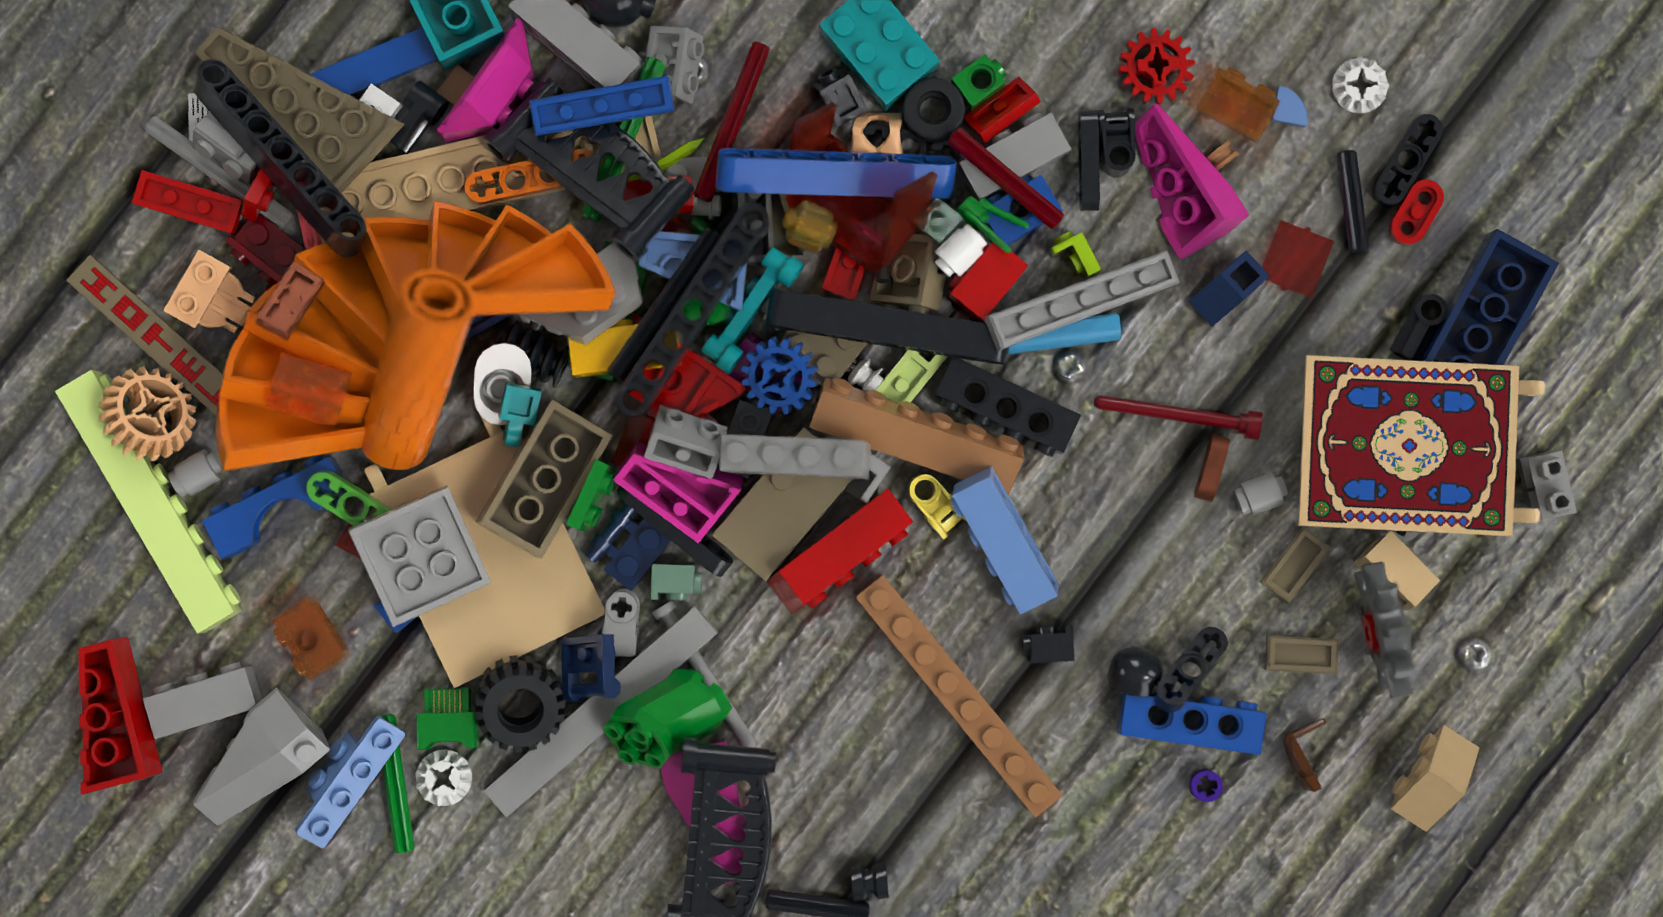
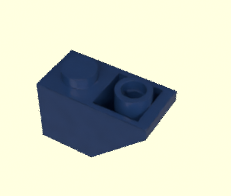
(1229, 288)

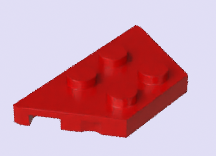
(694, 386)

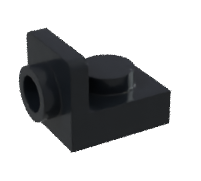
(838, 87)

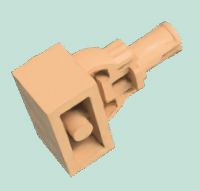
(209, 295)

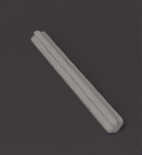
(211, 167)

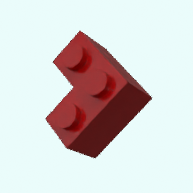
(986, 282)

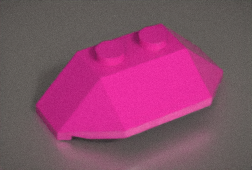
(494, 90)

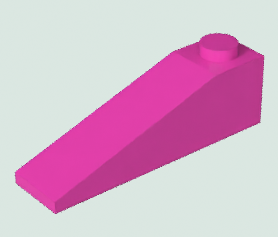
(1191, 193)
(680, 789)

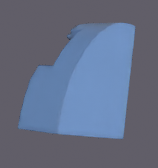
(1291, 108)

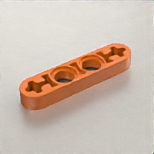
(532, 185)

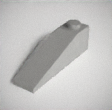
(266, 754)

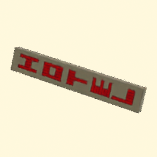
(148, 331)

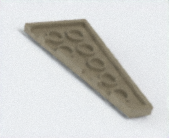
(324, 121)

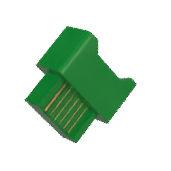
(447, 719)

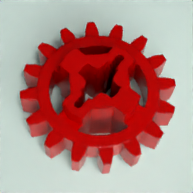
(1141, 69)

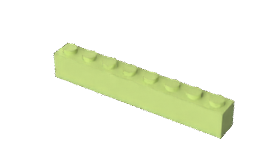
(153, 511)

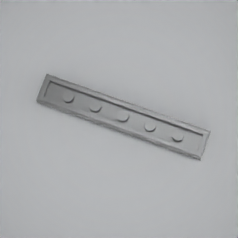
(1081, 300)

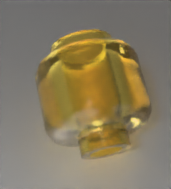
(809, 226)

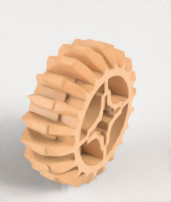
(153, 396)

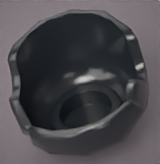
(1135, 671)

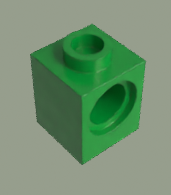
(973, 96)

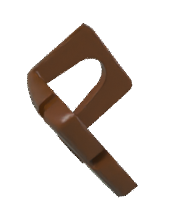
(1297, 758)

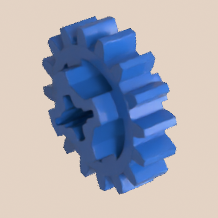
(774, 363)

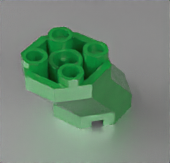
(657, 720)

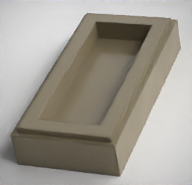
(1295, 564)
(1301, 654)

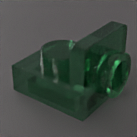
(939, 221)

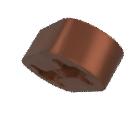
(1211, 467)

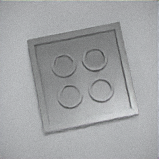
(419, 555)

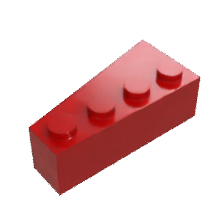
(840, 551)
(113, 718)

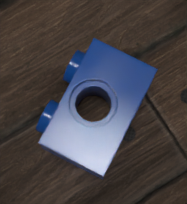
(1011, 232)

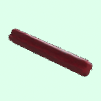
(1005, 178)

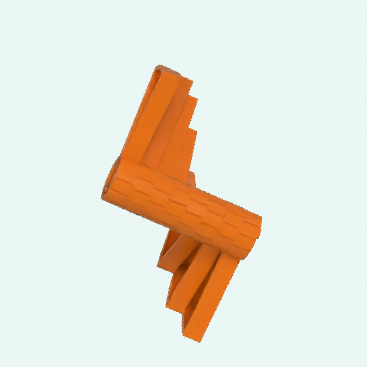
(399, 328)

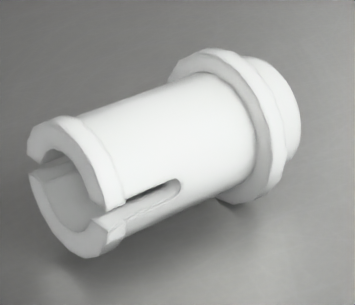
(706, 209)

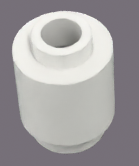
(960, 251)

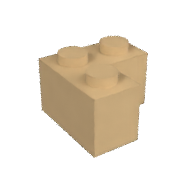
(1436, 778)

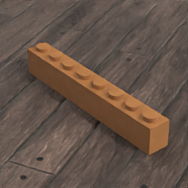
(959, 696)

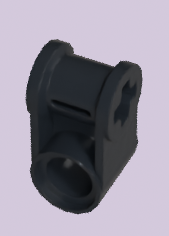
(1117, 135)

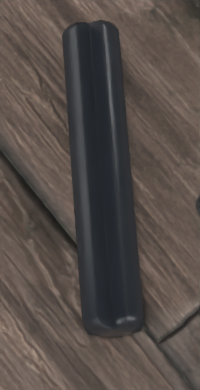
(1352, 201)
(815, 905)

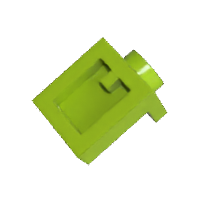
(1082, 258)

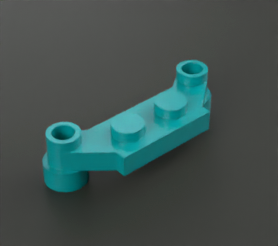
(778, 268)

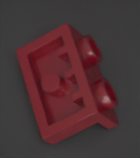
(266, 248)

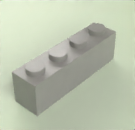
(578, 41)
(795, 456)

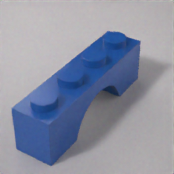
(238, 526)

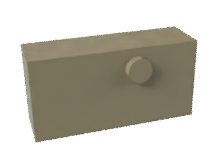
(543, 478)
(777, 517)

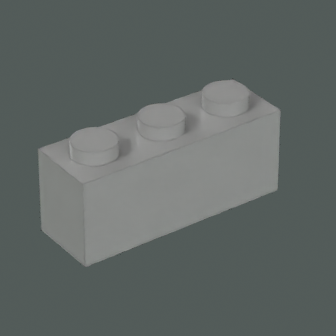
(1023, 152)
(202, 700)

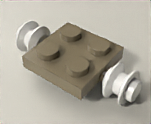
(834, 358)

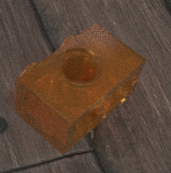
(329, 648)

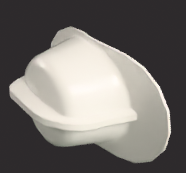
(493, 369)

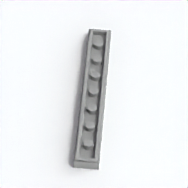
(590, 718)

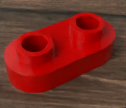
(1415, 213)

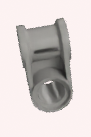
(625, 625)

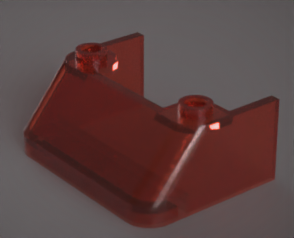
(867, 226)

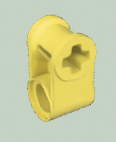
(936, 506)

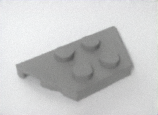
(587, 325)

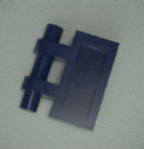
(636, 555)

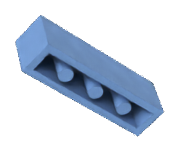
(1005, 541)

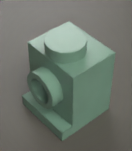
(675, 581)

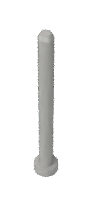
(698, 664)

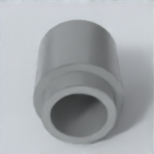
(196, 473)
(1260, 494)

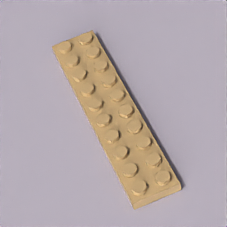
(413, 181)

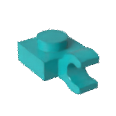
(518, 407)

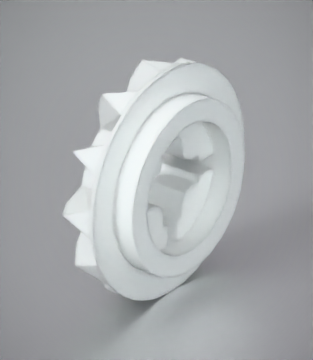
(1349, 96)
(460, 777)

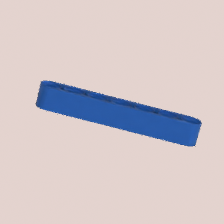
(829, 172)

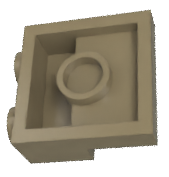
(912, 278)

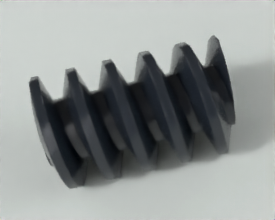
(541, 356)

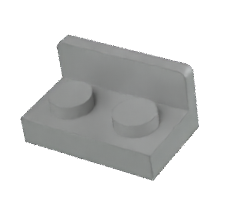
(681, 53)

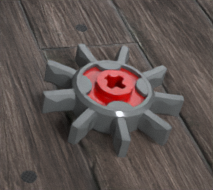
(1385, 629)

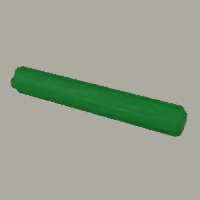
(397, 799)

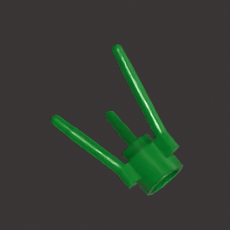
(976, 216)

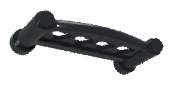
(636, 218)
(714, 770)

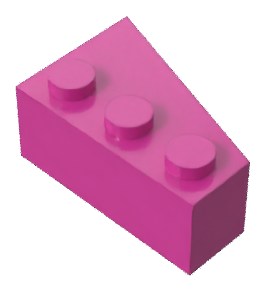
(678, 495)

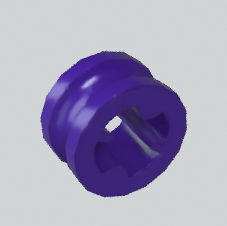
(1199, 794)

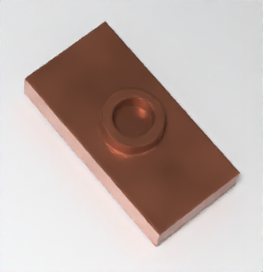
(290, 301)

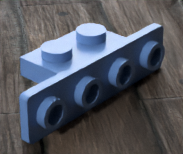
(345, 778)

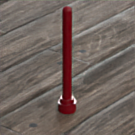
(1246, 424)

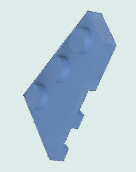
(669, 250)

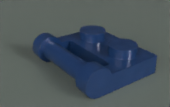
(588, 655)

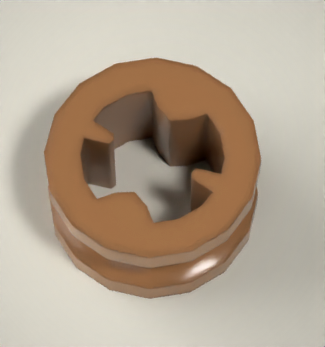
(1222, 156)

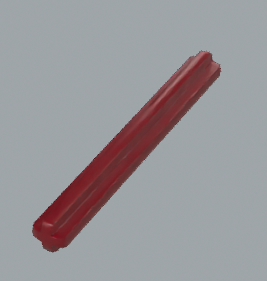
(732, 118)

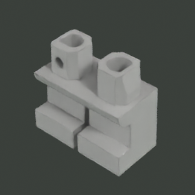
(1551, 483)

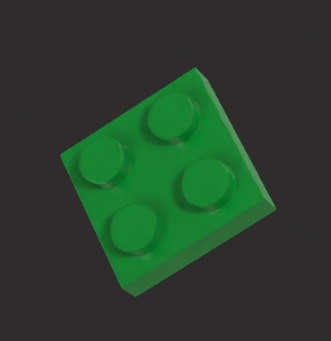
(586, 509)

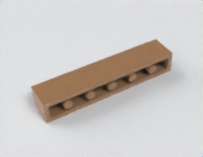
(913, 433)

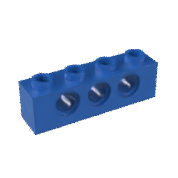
(1245, 736)

